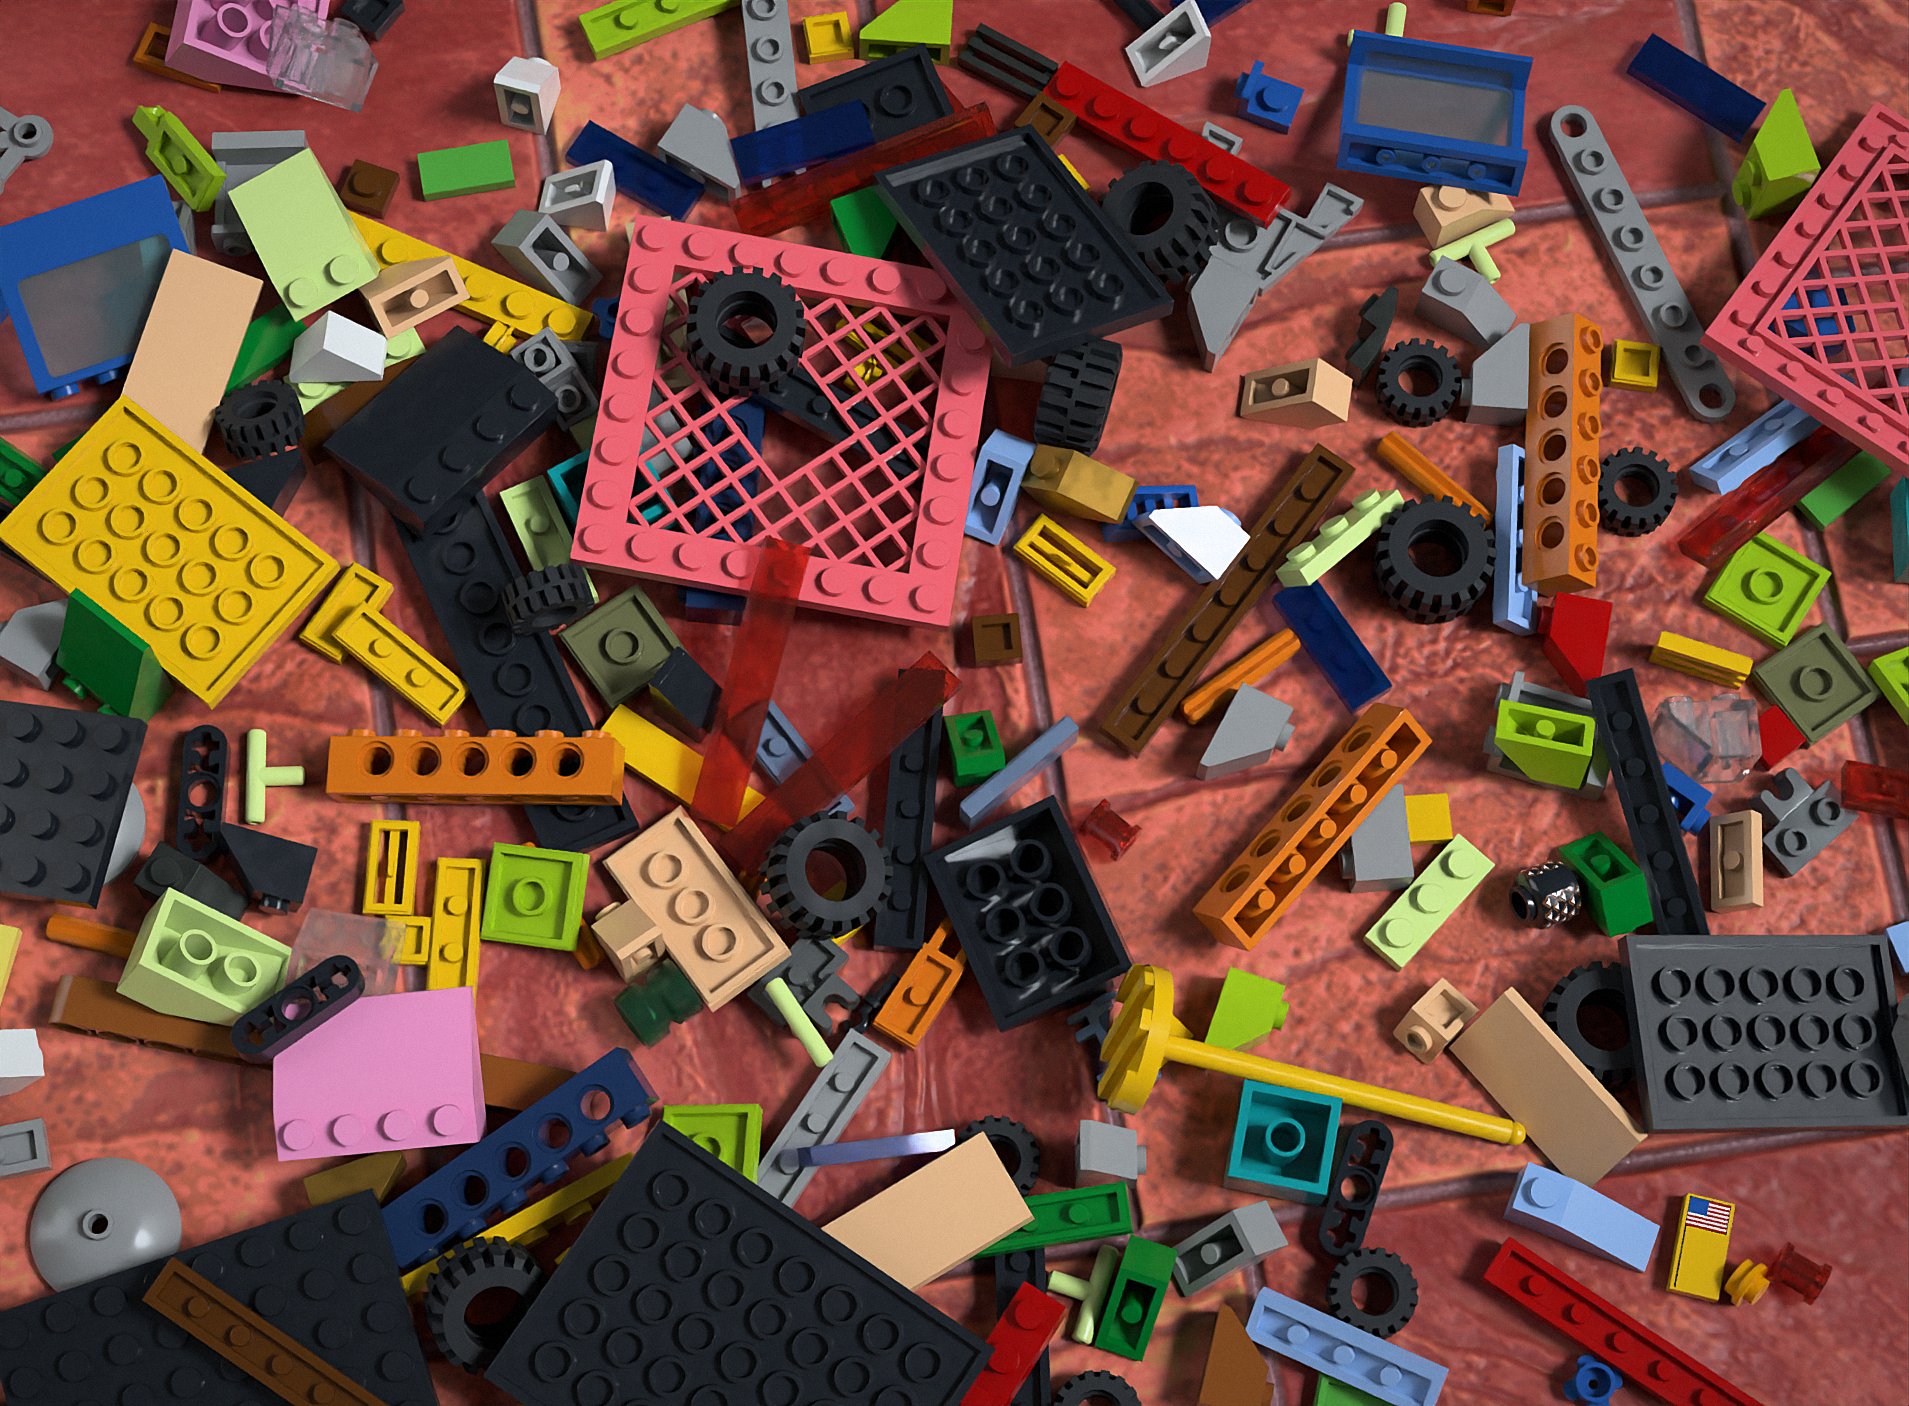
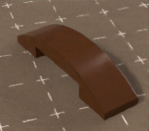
(340, 408)

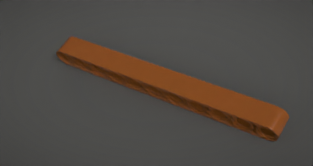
(99, 1011)

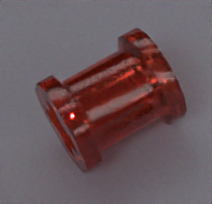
(1110, 830)
(1799, 1273)

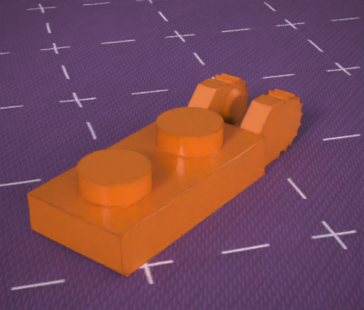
(922, 991)

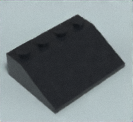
(444, 430)
(1030, 915)

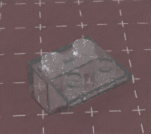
(319, 57)
(1708, 738)
(369, 941)

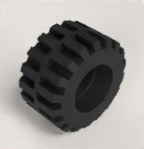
(1152, 192)
(752, 296)
(1078, 396)
(1439, 524)
(859, 858)
(1583, 988)
(461, 1280)

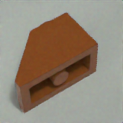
(1233, 1366)

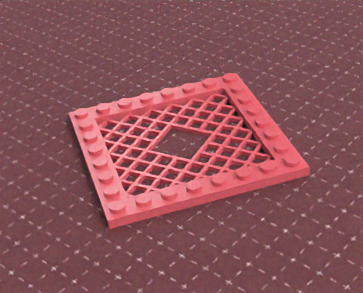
(1741, 328)
(694, 560)

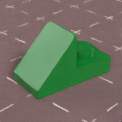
(973, 747)

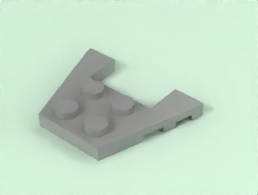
(1289, 238)

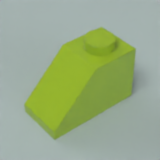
(907, 26)
(1545, 742)
(1246, 1012)

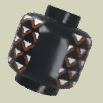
(1546, 894)

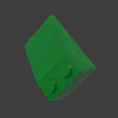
(109, 662)

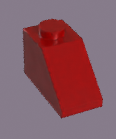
(1575, 638)

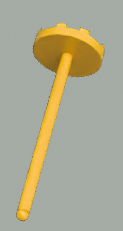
(1142, 1040)

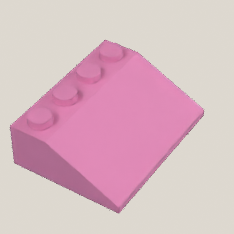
(227, 39)
(381, 1077)

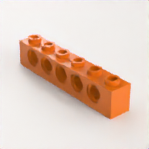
(1562, 456)
(595, 783)
(1312, 826)

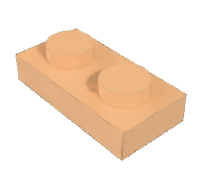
(1736, 861)

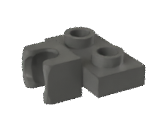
(1800, 821)
(812, 981)

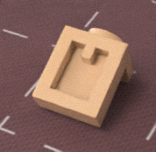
(1434, 1021)

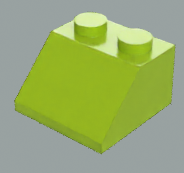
(1778, 164)

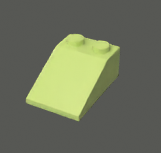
(303, 234)
(201, 963)

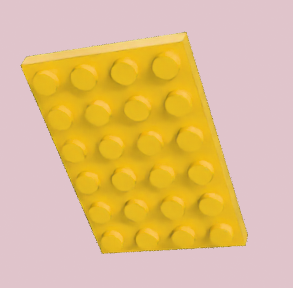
(168, 549)

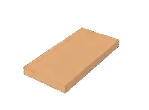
(191, 344)
(699, 907)
(1547, 1090)
(936, 1215)

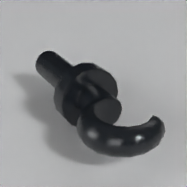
(873, 1003)

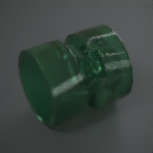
(654, 1006)

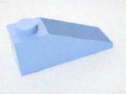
(1580, 1217)

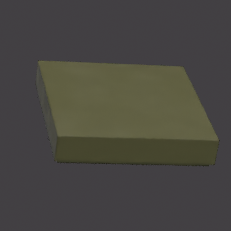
(621, 646)
(1816, 683)

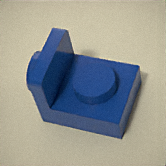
(1267, 99)
(1688, 799)

